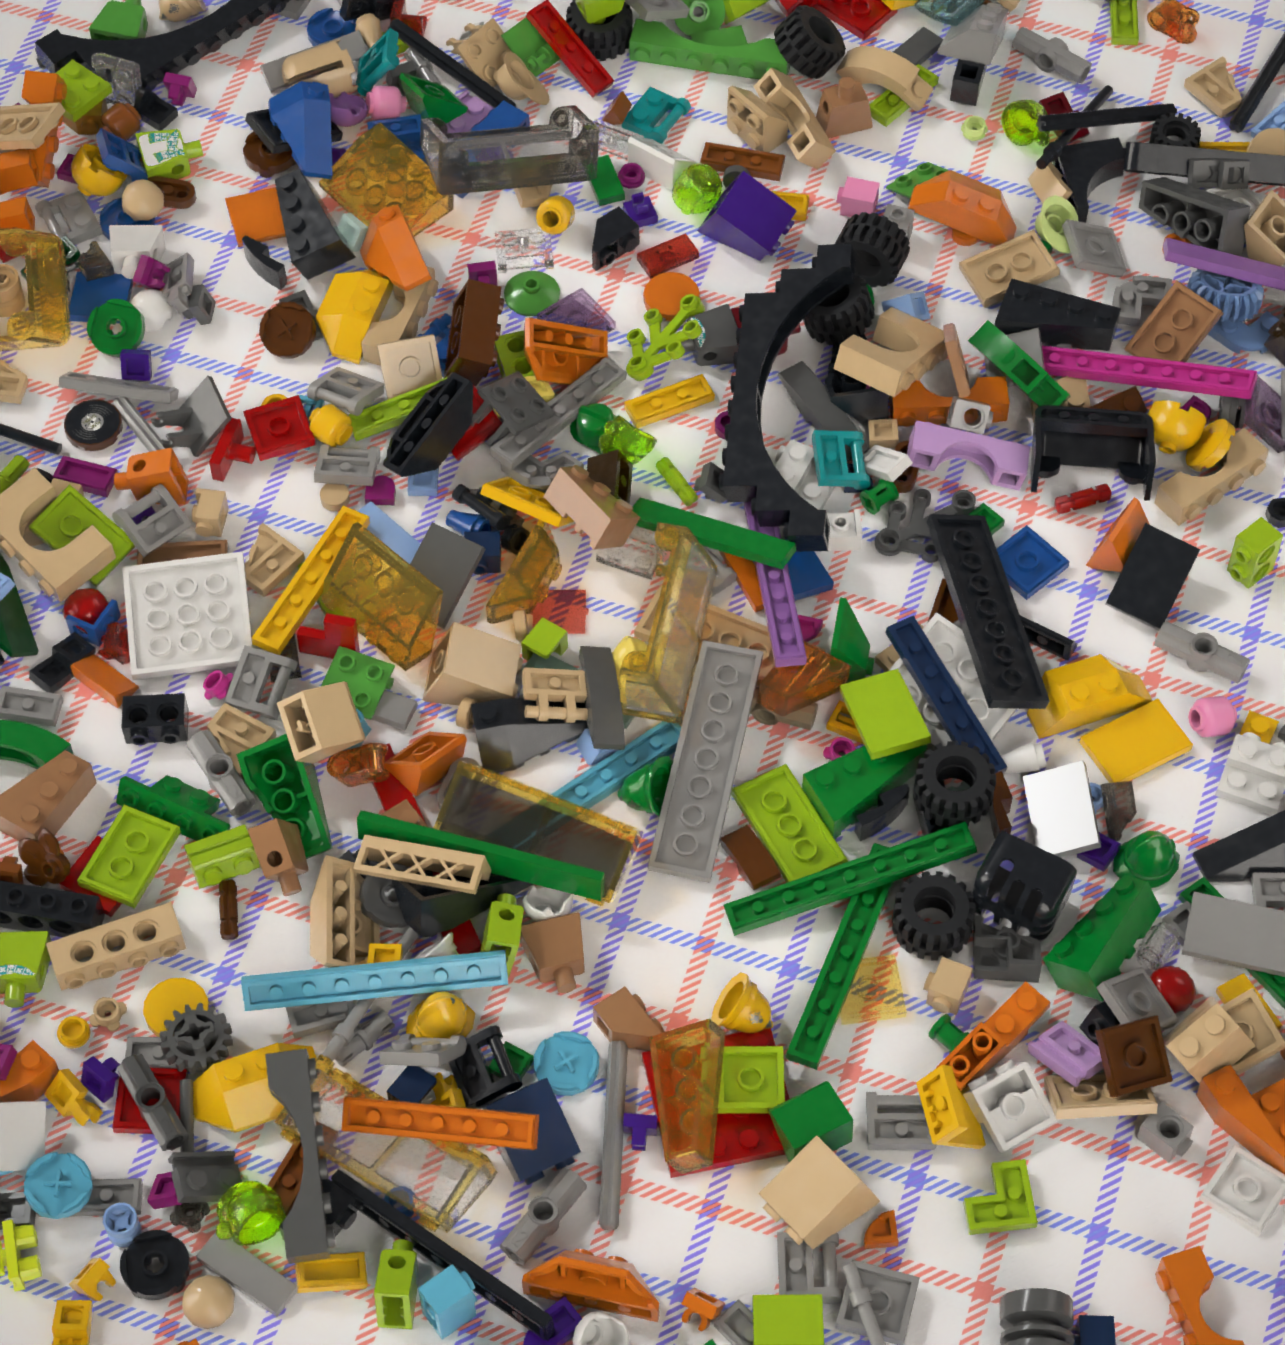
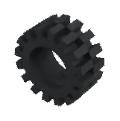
(1175, 127)

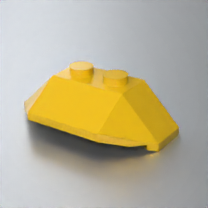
(350, 308)
(1086, 694)
(237, 1090)

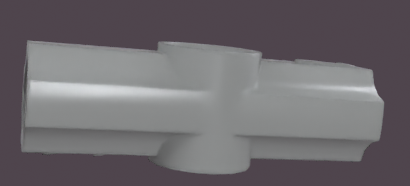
(1051, 55)
(1215, 657)
(228, 785)
(530, 1231)

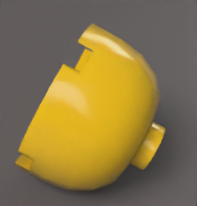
(93, 175)
(1175, 427)

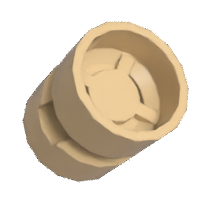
(11, 293)

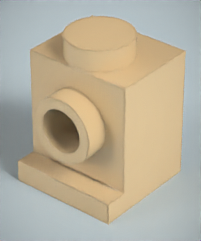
(210, 512)

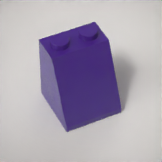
(748, 218)

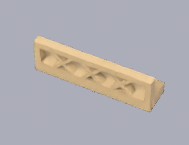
(422, 858)

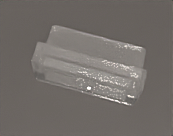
(614, 138)

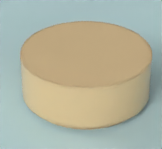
(334, 496)
(520, 624)
(464, 713)

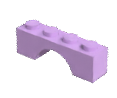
(1000, 459)

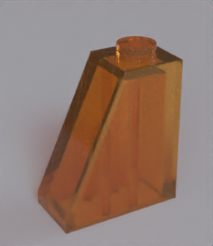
(798, 686)

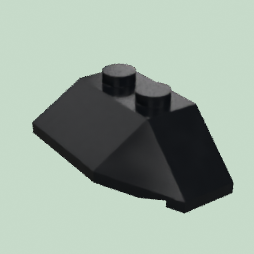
(432, 428)

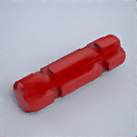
(1083, 498)

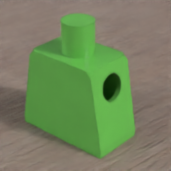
(120, 21)

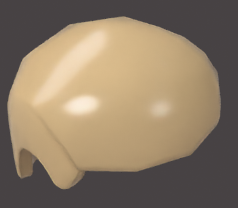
(142, 200)
(208, 1301)

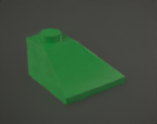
(851, 643)

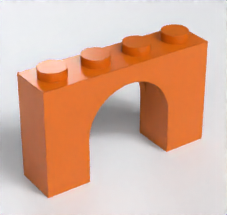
(17, 172)

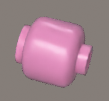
(385, 102)
(1212, 716)

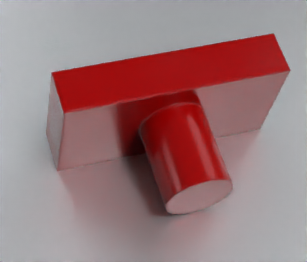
(230, 449)

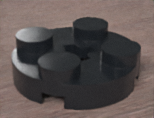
(170, 1277)

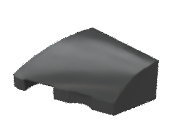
(1004, 954)

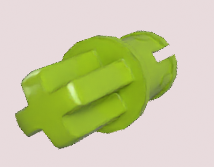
(13, 472)

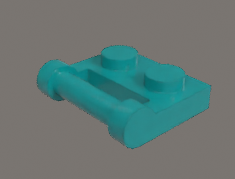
(377, 61)
(650, 110)
(832, 461)

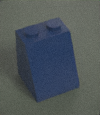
(555, 1139)

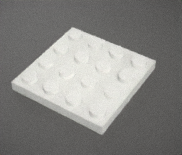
(186, 615)
(954, 652)

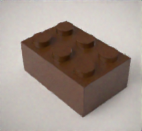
(474, 331)

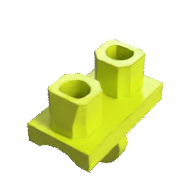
(19, 1269)

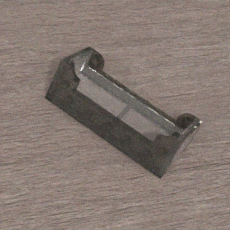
(512, 156)

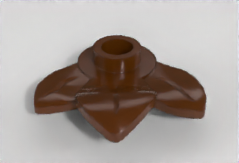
(43, 859)

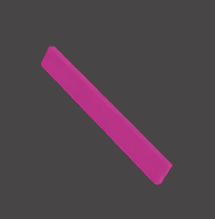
(1149, 372)

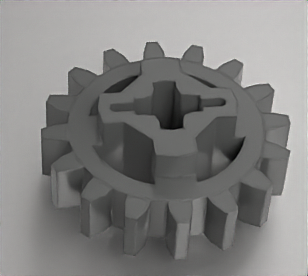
(191, 1053)

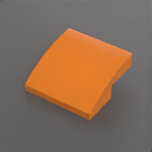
(256, 215)

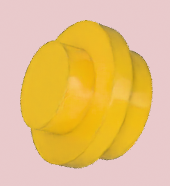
(73, 1032)

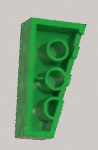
(854, 783)
(1103, 938)

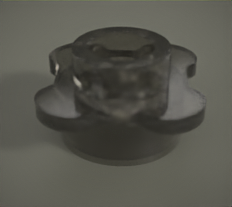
(192, 1222)

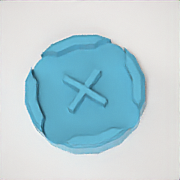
(567, 1063)
(58, 1185)

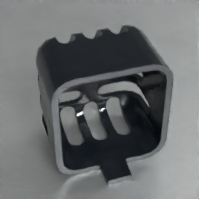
(1030, 893)

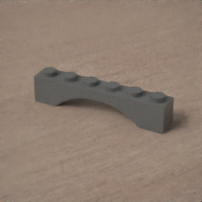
(306, 1224)

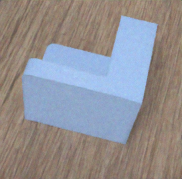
(912, 304)

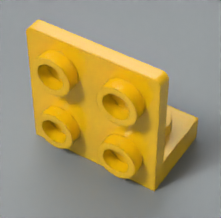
(947, 1111)

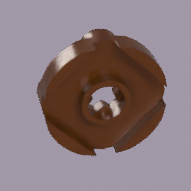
(263, 162)

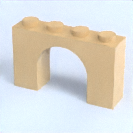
(915, 347)
(58, 570)

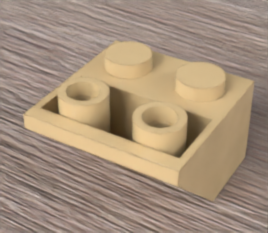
(755, 120)
(321, 722)

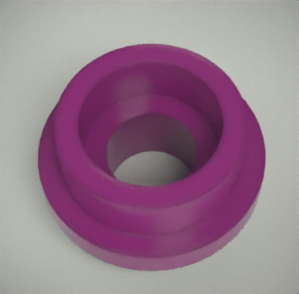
(631, 176)

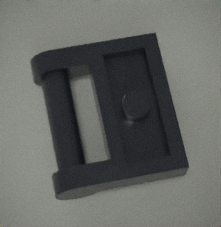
(496, 512)
(473, 1072)

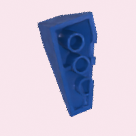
(305, 123)

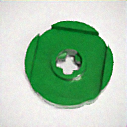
(108, 314)

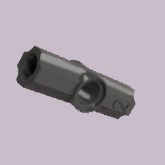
(159, 1117)

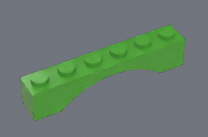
(659, 45)

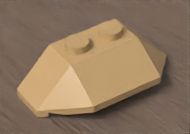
(337, 925)

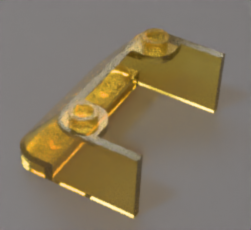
(48, 316)

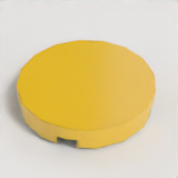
(1211, 446)
(171, 996)

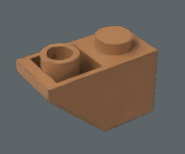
(625, 1019)

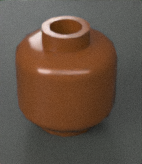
(121, 120)

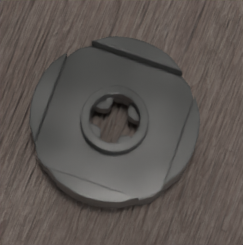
(375, 903)

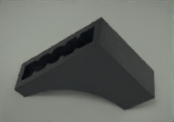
(1088, 166)

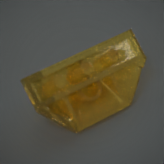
(527, 577)

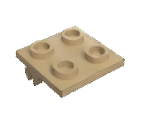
(482, 50)

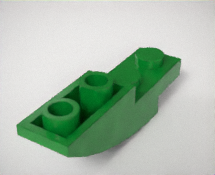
(1018, 366)

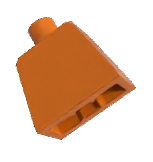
(151, 469)

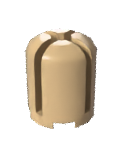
(315, 64)

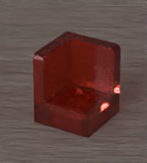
(416, 22)

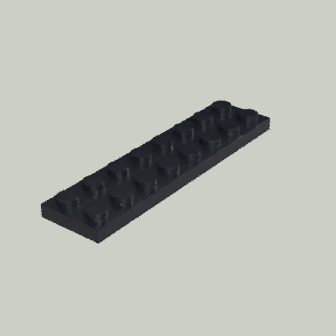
(987, 612)

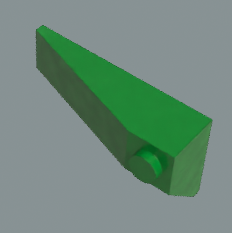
(288, 790)

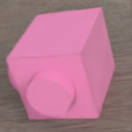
(858, 196)

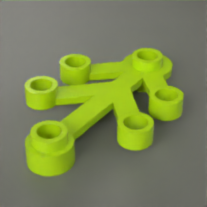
(641, 364)

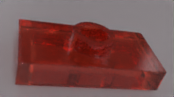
(668, 255)

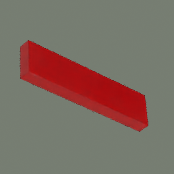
(570, 48)

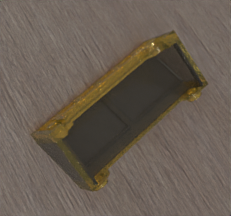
(536, 822)

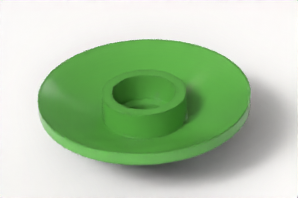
(711, 19)
(531, 292)

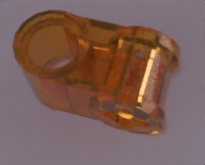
(1172, 19)
(364, 763)

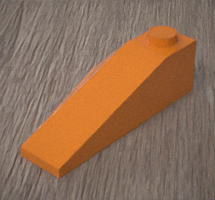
(393, 250)

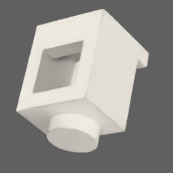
(845, 531)

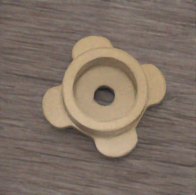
(103, 1006)

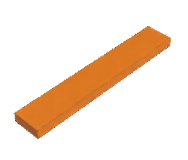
(440, 1122)

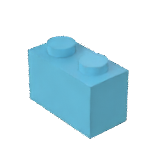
(448, 1300)

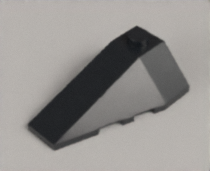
(1248, 851)

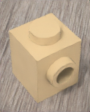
(947, 986)

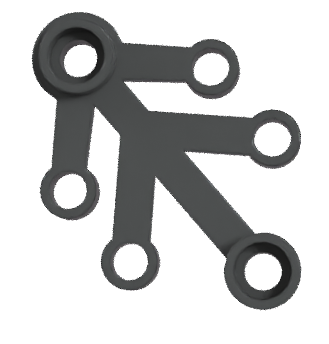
(918, 525)

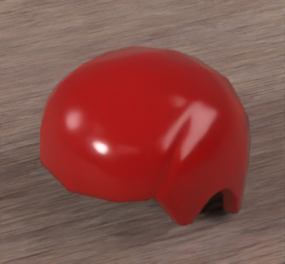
(85, 605)
(1175, 987)

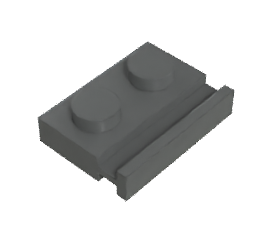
(203, 1175)

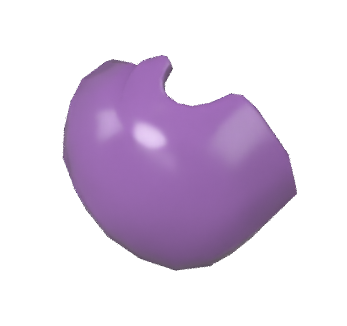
(347, 109)

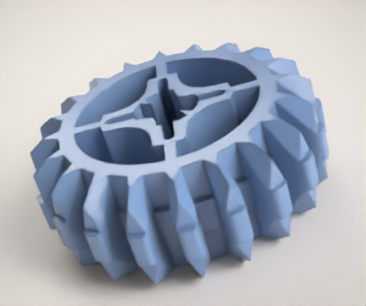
(1232, 296)

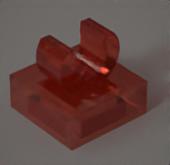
(115, 643)

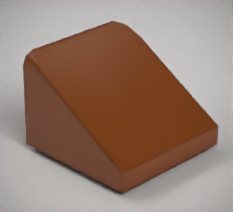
(617, 110)

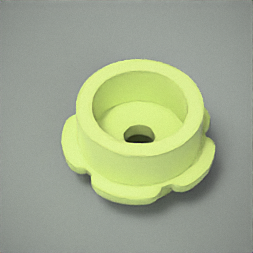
(974, 128)

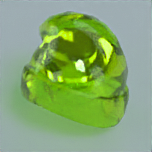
(1020, 121)
(697, 189)
(628, 439)
(249, 1213)

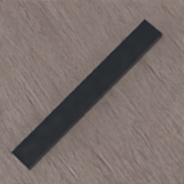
(444, 1255)

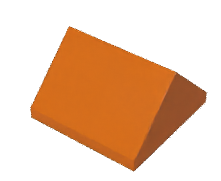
(1119, 539)
(426, 760)

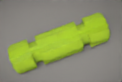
(676, 481)

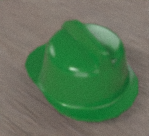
(590, 424)

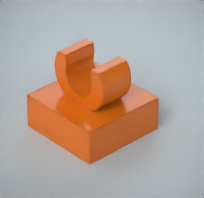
(702, 1304)

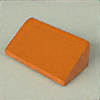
(103, 679)

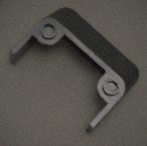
(1093, 440)

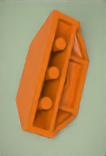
(965, 206)
(562, 351)
(593, 1283)

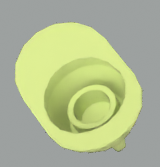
(1049, 222)

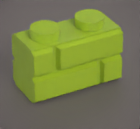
(222, 856)

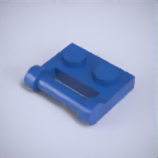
(120, 155)

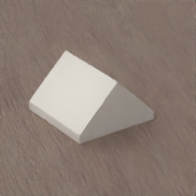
(657, 160)

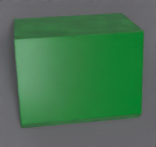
(431, 99)
(812, 1114)

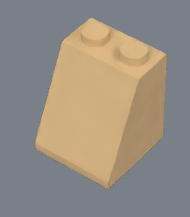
(472, 666)
(1207, 1040)
(816, 1195)

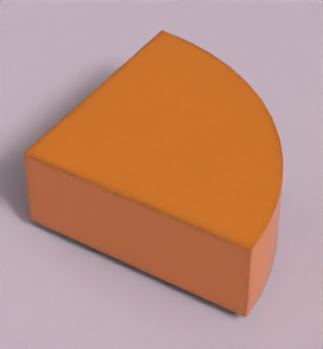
(882, 1232)

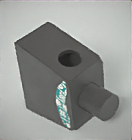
(718, 337)

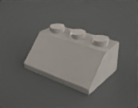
(977, 35)

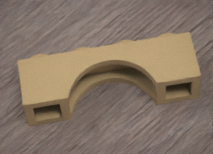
(808, 138)
(405, 323)
(1186, 495)

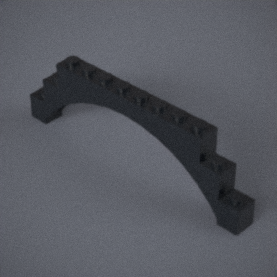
(162, 52)
(764, 329)

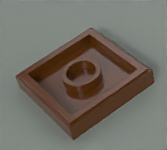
(1134, 1056)

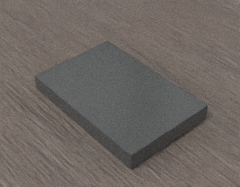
(449, 564)

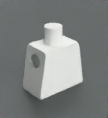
(131, 242)

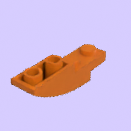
(997, 1036)

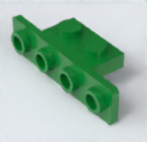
(174, 803)

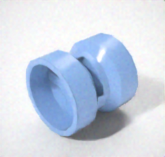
(121, 1217)

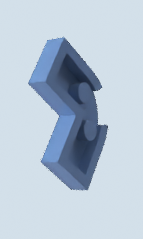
(1239, 336)

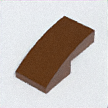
(1000, 806)
(751, 857)

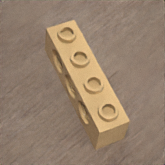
(100, 940)

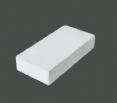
(886, 463)

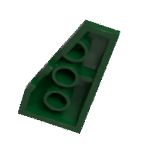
(15, 630)

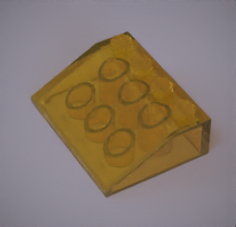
(384, 173)
(385, 595)

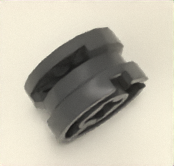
(1229, 411)

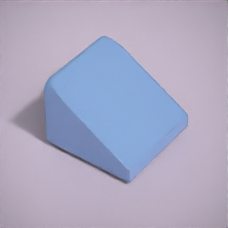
(591, 755)

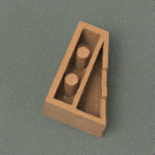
(591, 507)
(46, 797)

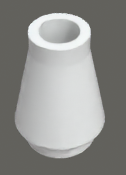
(1025, 759)

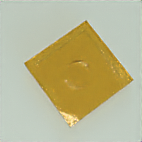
(874, 992)

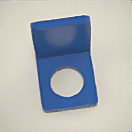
(95, 632)

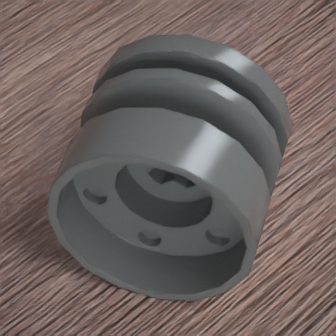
(1036, 1317)

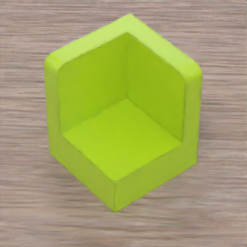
(545, 640)

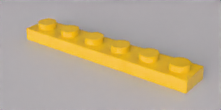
(306, 585)

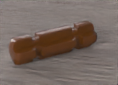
(228, 909)

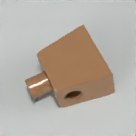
(844, 109)
(280, 853)
(555, 950)

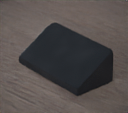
(1048, 639)

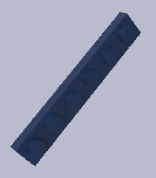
(940, 689)

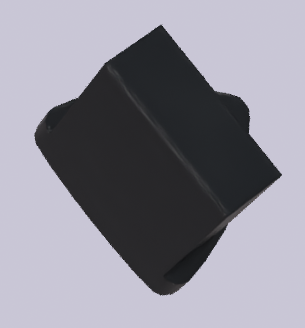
(153, 109)

